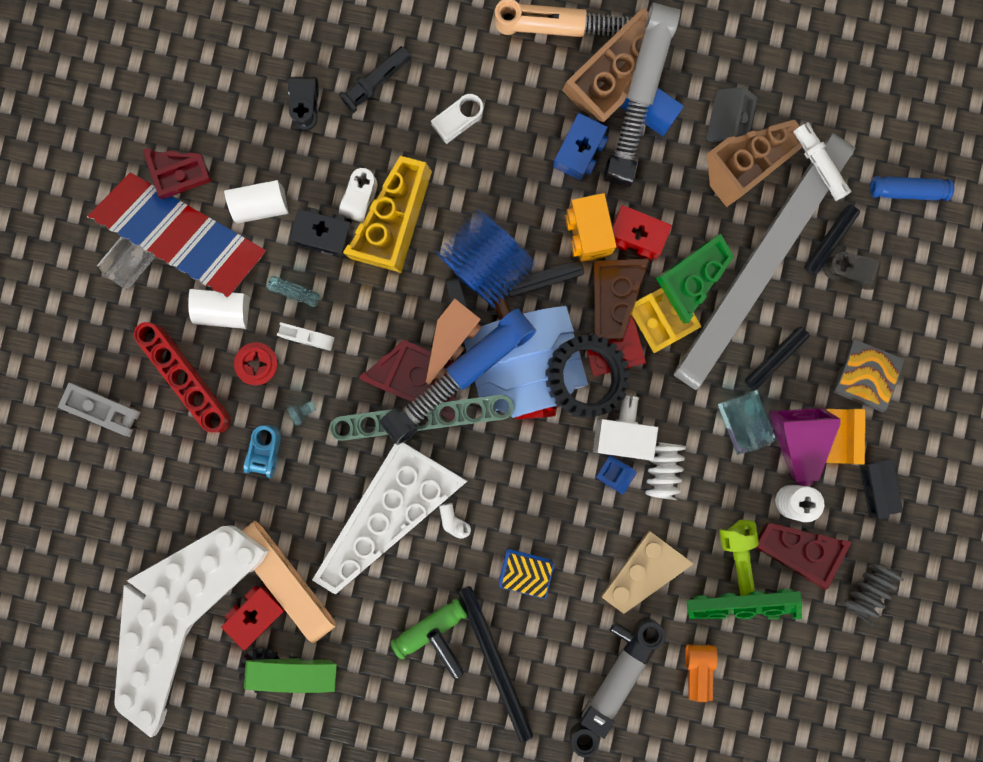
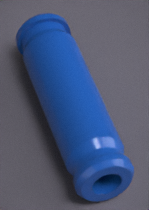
(912, 188)

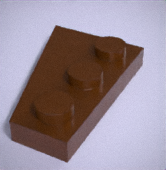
(616, 293)

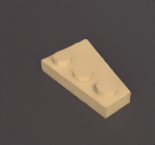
(644, 572)

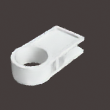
(452, 122)
(305, 336)

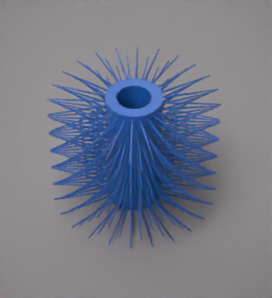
(484, 261)

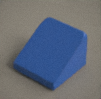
(616, 474)

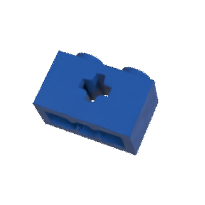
(584, 132)

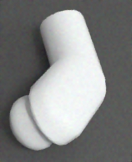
(453, 524)

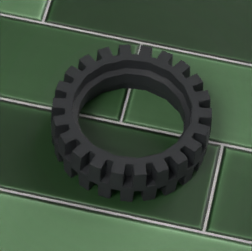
(615, 363)

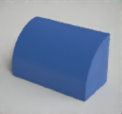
(660, 114)

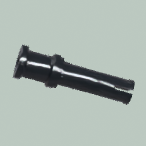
(366, 86)

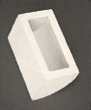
(256, 201)
(216, 310)

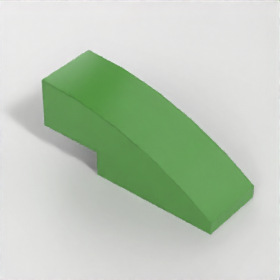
(290, 675)

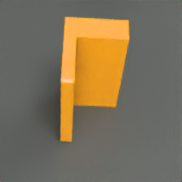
(850, 438)

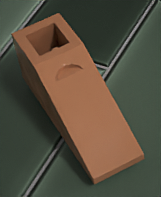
(450, 332)

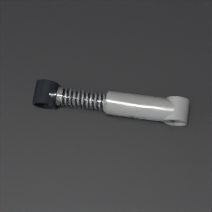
(659, 30)

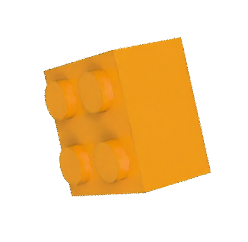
(591, 228)

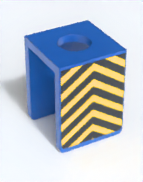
(526, 573)

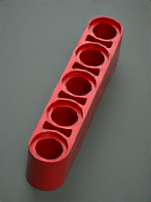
(171, 371)

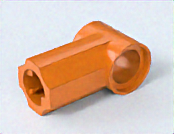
(700, 663)

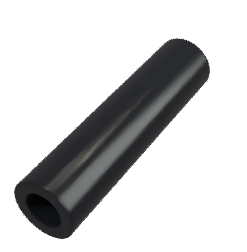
(445, 653)

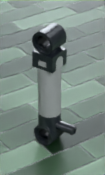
(599, 713)

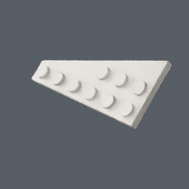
(393, 504)

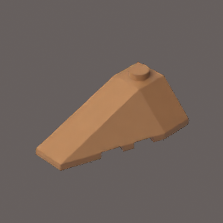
(606, 77)

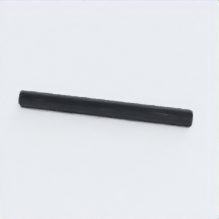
(495, 664)

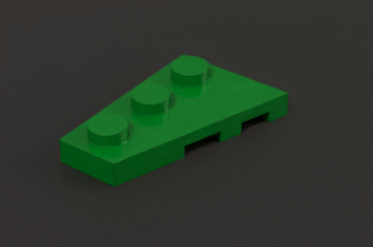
(694, 275)

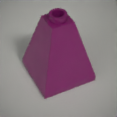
(805, 440)

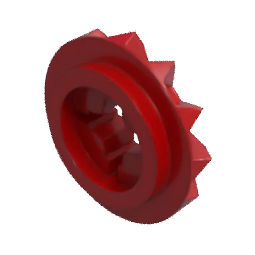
(247, 354)

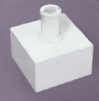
(625, 435)

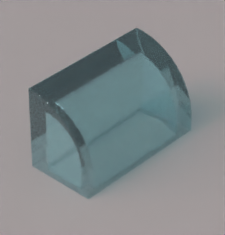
(747, 422)

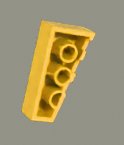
(392, 217)

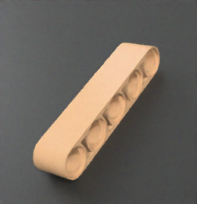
(290, 588)

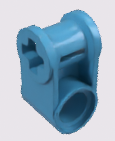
(263, 453)

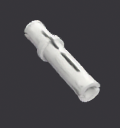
(818, 155)

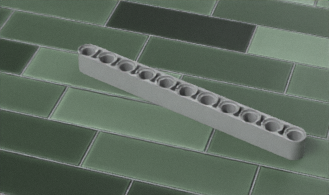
(759, 268)

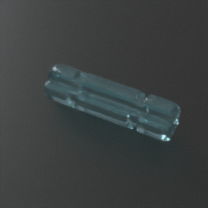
(293, 291)

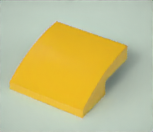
(660, 321)

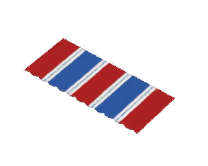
(178, 234)

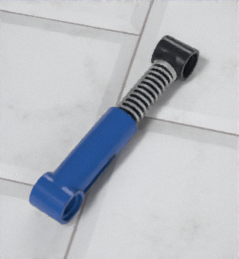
(511, 333)

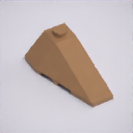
(747, 159)

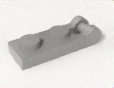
(98, 409)

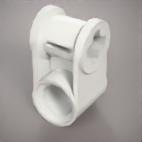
(358, 200)

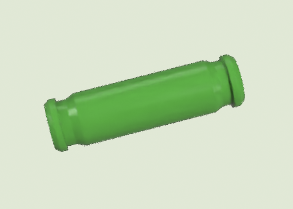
(417, 635)

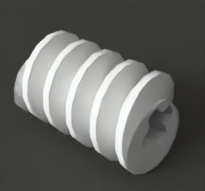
(665, 471)
(810, 505)

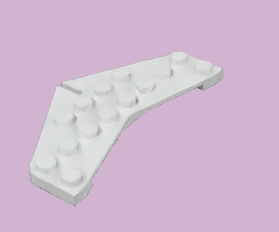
(158, 623)

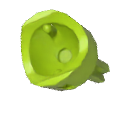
(740, 541)

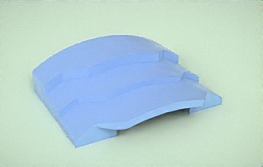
(524, 368)

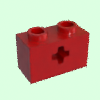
(653, 233)
(242, 627)

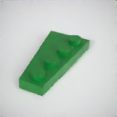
(748, 606)

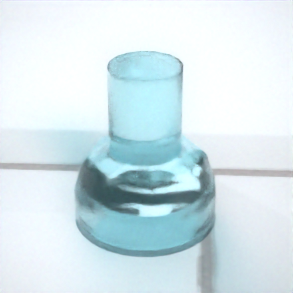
(297, 413)

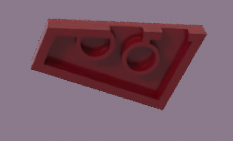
(805, 553)

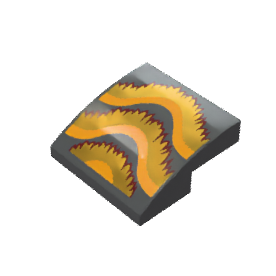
(868, 375)

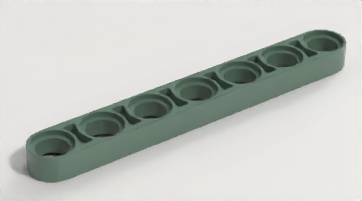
(435, 419)

